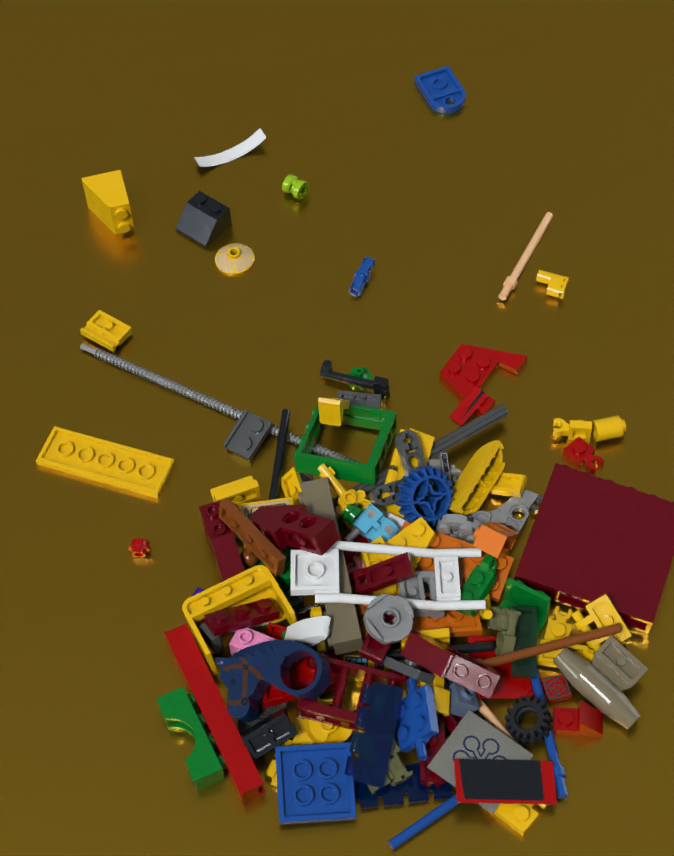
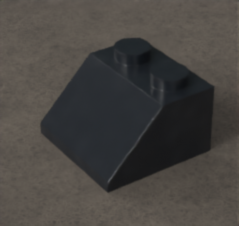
(204, 219)

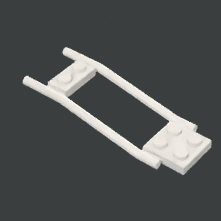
(320, 575)

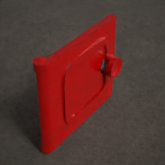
(506, 687)

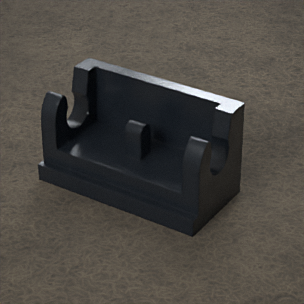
(269, 733)

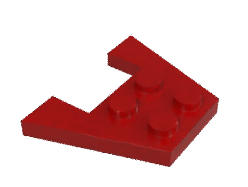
(474, 366)
(300, 674)

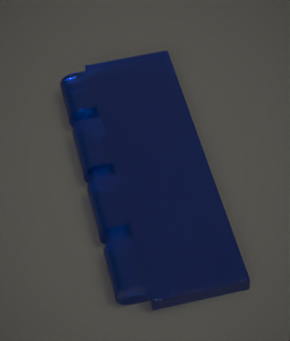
(379, 730)
(394, 794)

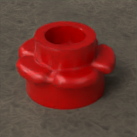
(139, 547)

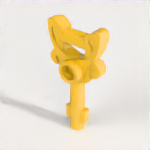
(345, 497)

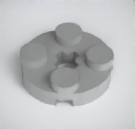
(457, 527)
(390, 605)

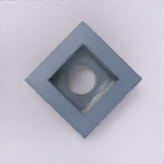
(462, 700)

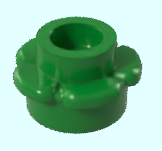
(351, 513)

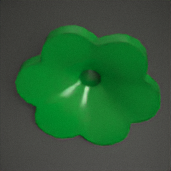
(361, 373)

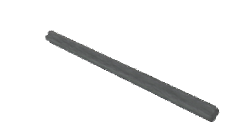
(445, 443)

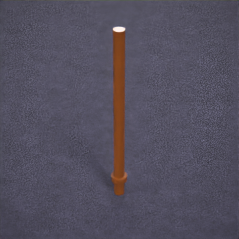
(552, 645)

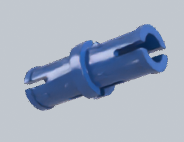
(362, 276)

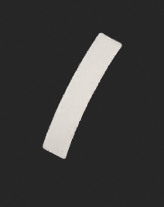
(233, 153)

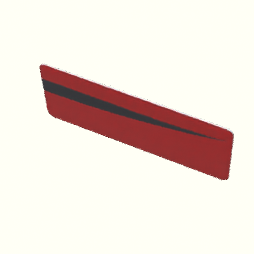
(468, 406)

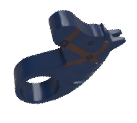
(266, 664)

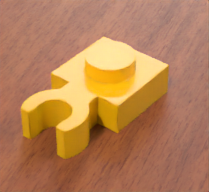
(559, 627)

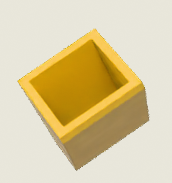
(109, 200)

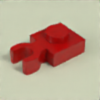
(582, 453)

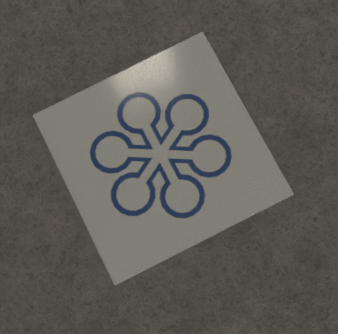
(475, 740)

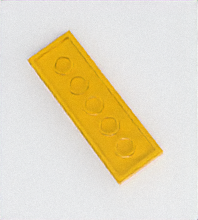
(106, 462)

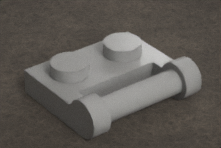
(414, 589)

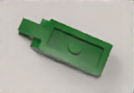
(479, 582)

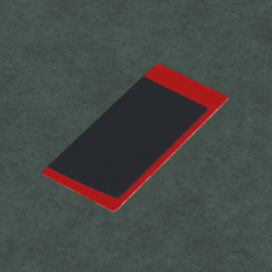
(505, 781)

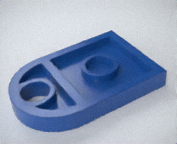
(441, 88)

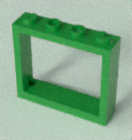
(348, 470)

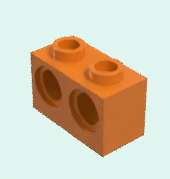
(495, 539)

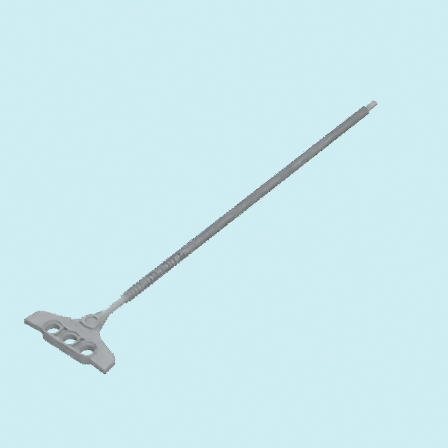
(501, 515)

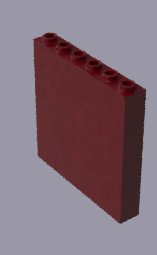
(600, 541)

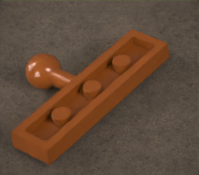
(257, 543)

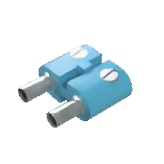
(372, 525)

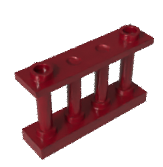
(334, 713)

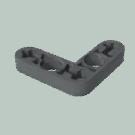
(401, 448)

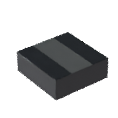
(212, 641)

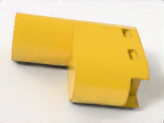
(556, 283)

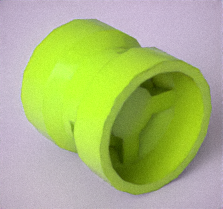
(293, 186)

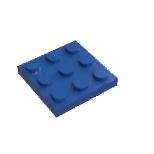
(314, 783)

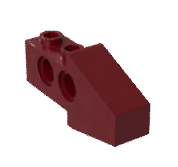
(296, 528)
(221, 542)
(451, 663)

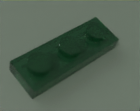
(525, 637)

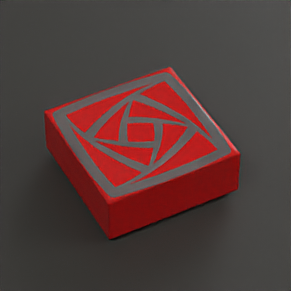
(556, 689)

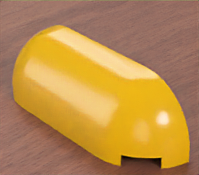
(477, 478)

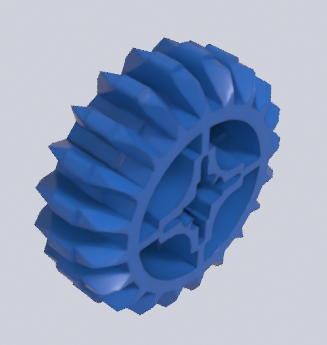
(417, 487)

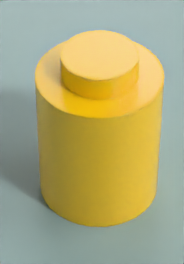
(608, 428)

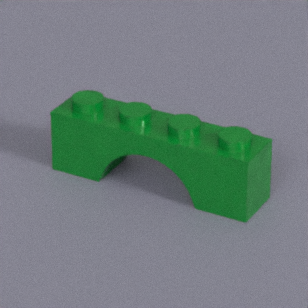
(202, 763)

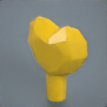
(486, 613)

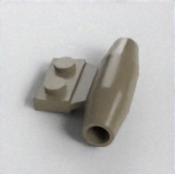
(605, 679)

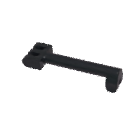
(379, 384)

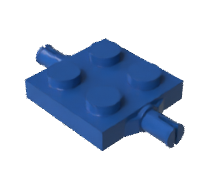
(417, 719)

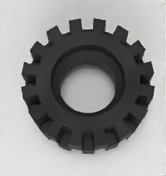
(538, 730)

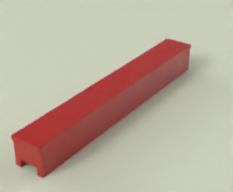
(215, 713)

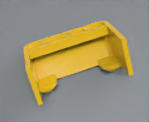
(238, 590)

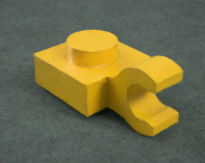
(573, 429)

